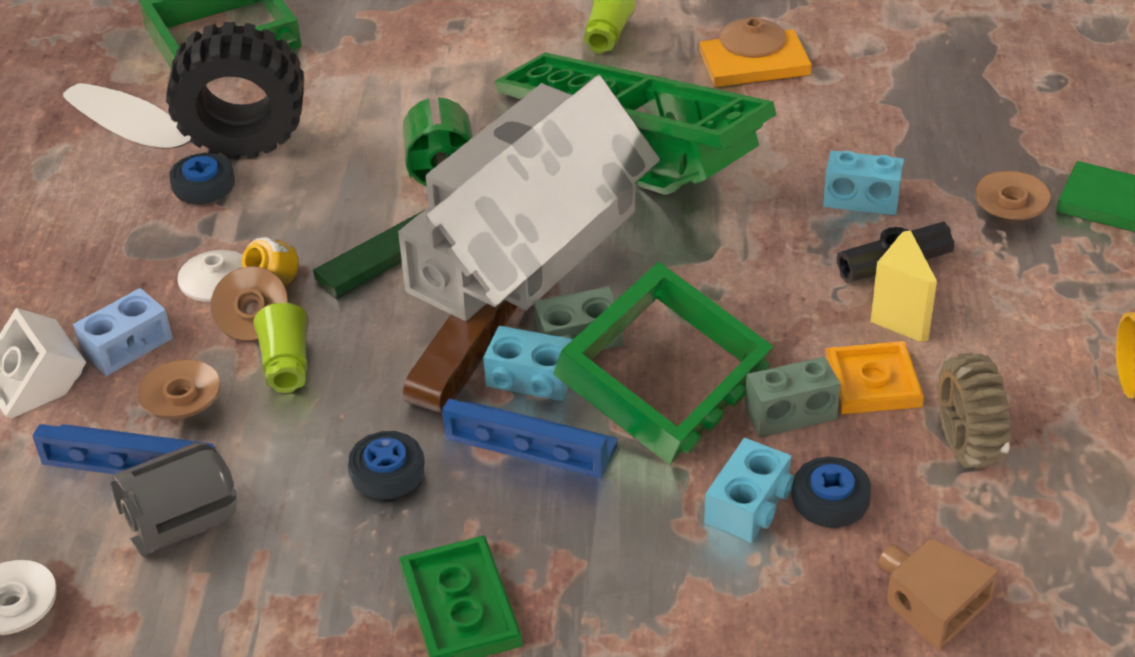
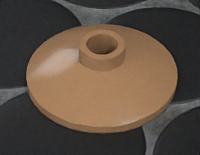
(752, 37)
(1012, 195)
(239, 290)
(179, 389)

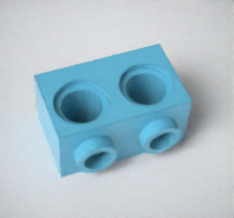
(863, 182)
(525, 363)
(748, 490)

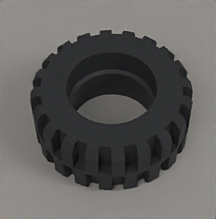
(241, 54)

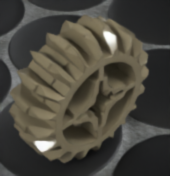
(974, 410)

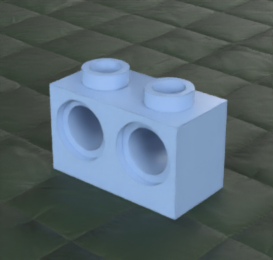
(123, 331)

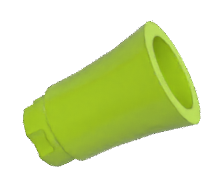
(606, 23)
(282, 344)

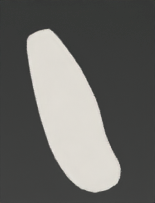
(126, 115)

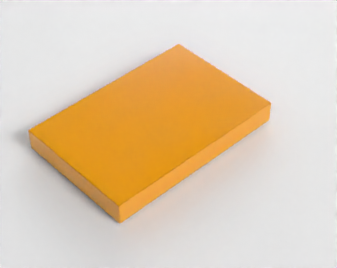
(732, 69)

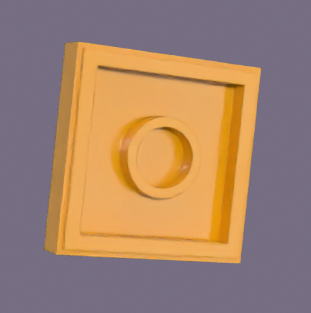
(875, 377)

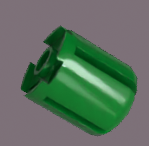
(424, 139)

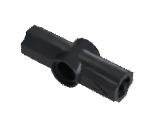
(862, 260)

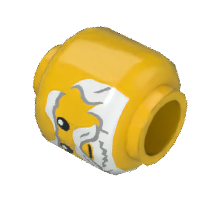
(274, 256)

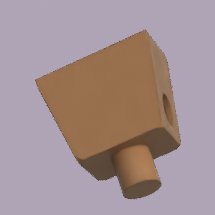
(937, 588)

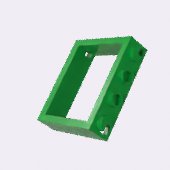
(163, 14)
(625, 407)

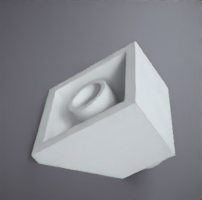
(35, 362)

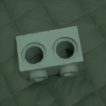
(572, 313)
(792, 396)

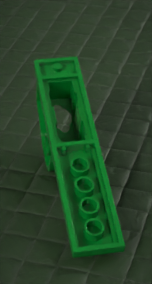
(711, 128)

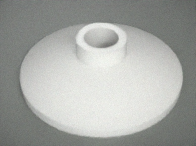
(203, 273)
(25, 594)

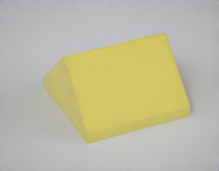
(904, 290)

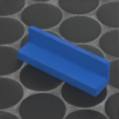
(528, 437)
(100, 448)

